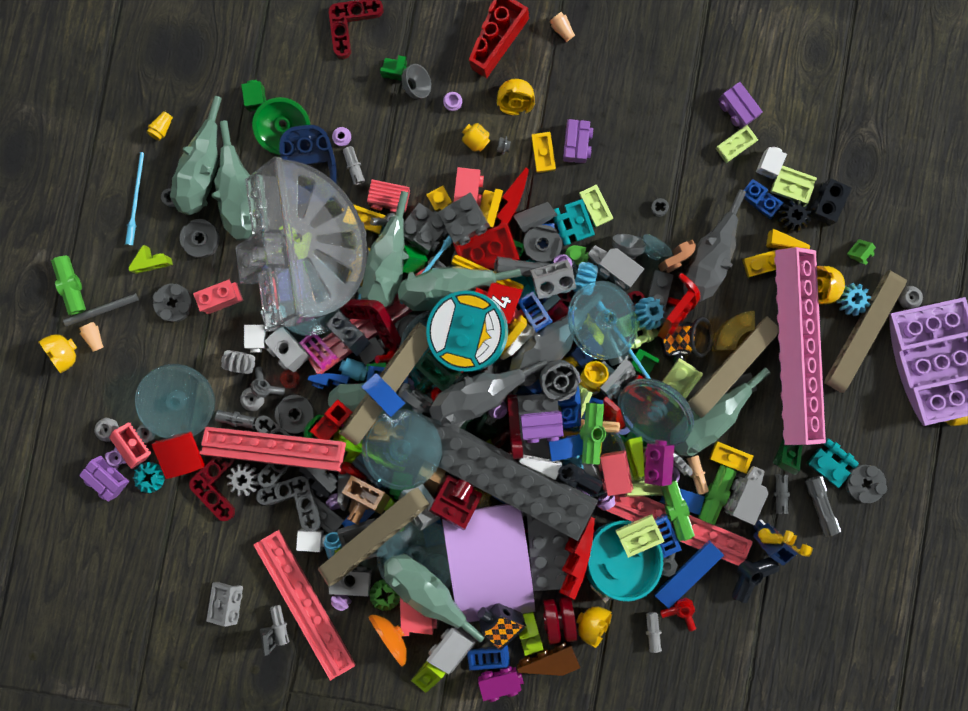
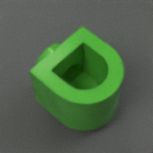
(577, 254)

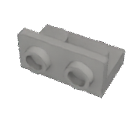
(224, 604)

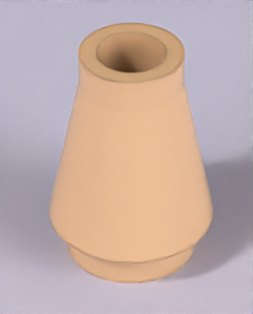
(562, 26)
(92, 336)

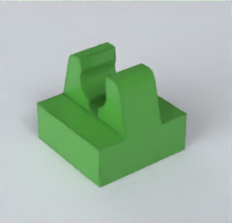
(861, 251)

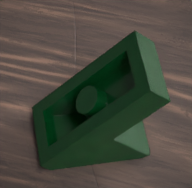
(788, 457)

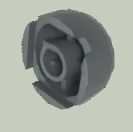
(559, 380)

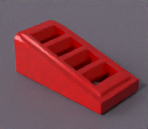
(612, 412)

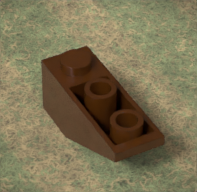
(553, 662)

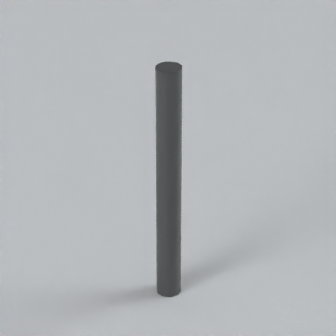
(100, 310)

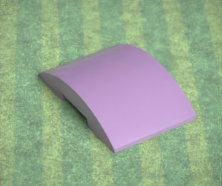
(933, 358)
(490, 561)

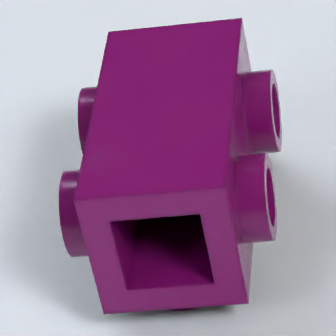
(659, 463)
(500, 683)

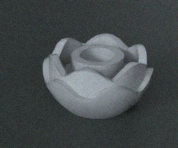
(904, 298)
(247, 403)
(100, 427)

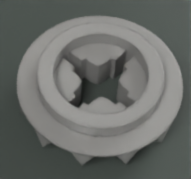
(681, 465)

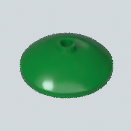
(267, 119)

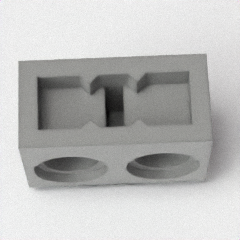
(552, 275)

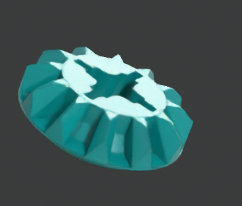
(156, 481)

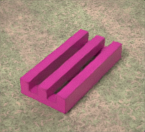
(327, 360)

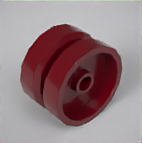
(559, 620)

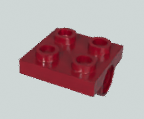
(456, 502)

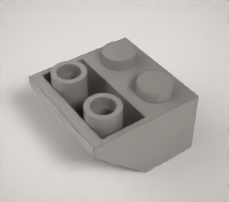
(451, 649)

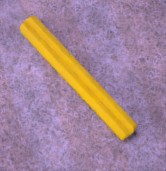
(462, 262)

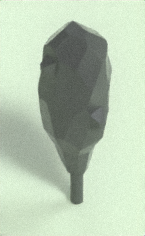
(714, 253)
(547, 344)
(477, 395)

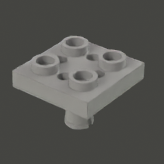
(617, 379)

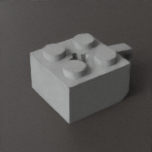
(615, 267)
(747, 496)

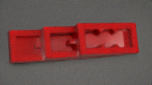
(512, 198)
(577, 560)

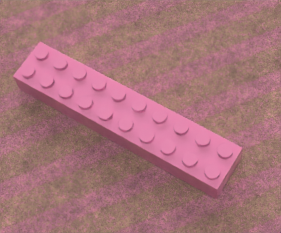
(800, 346)

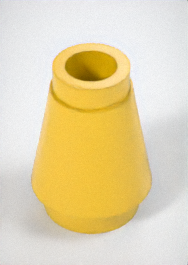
(159, 126)

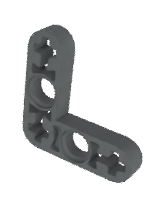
(265, 471)
(299, 495)

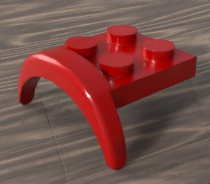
(681, 308)

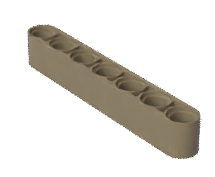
(865, 331)
(733, 367)
(394, 375)
(373, 536)

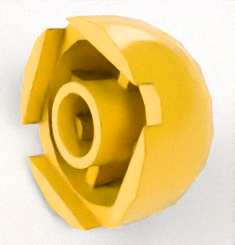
(515, 97)
(830, 284)
(59, 351)
(593, 625)

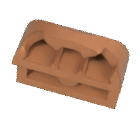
(680, 254)

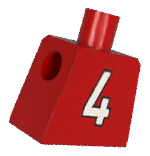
(504, 296)

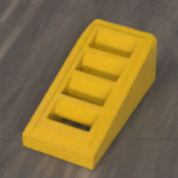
(783, 241)

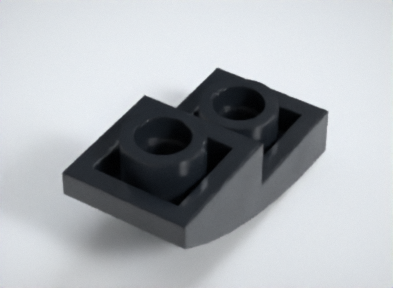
(320, 490)

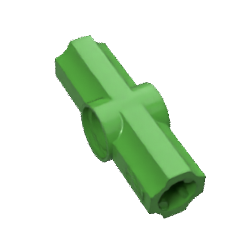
(68, 285)
(592, 433)
(717, 494)
(677, 511)

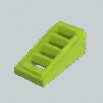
(635, 457)

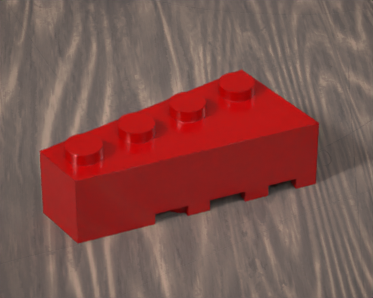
(498, 32)

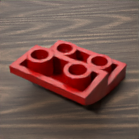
(178, 455)

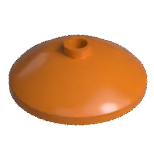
(391, 637)

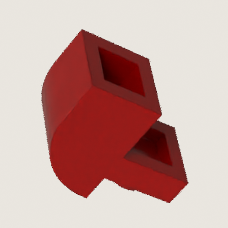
(331, 421)

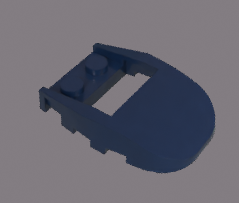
(308, 146)

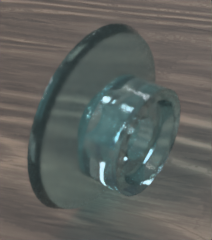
(656, 247)

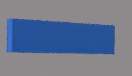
(689, 574)

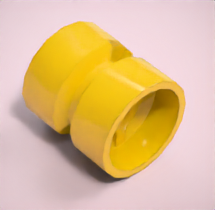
(594, 376)

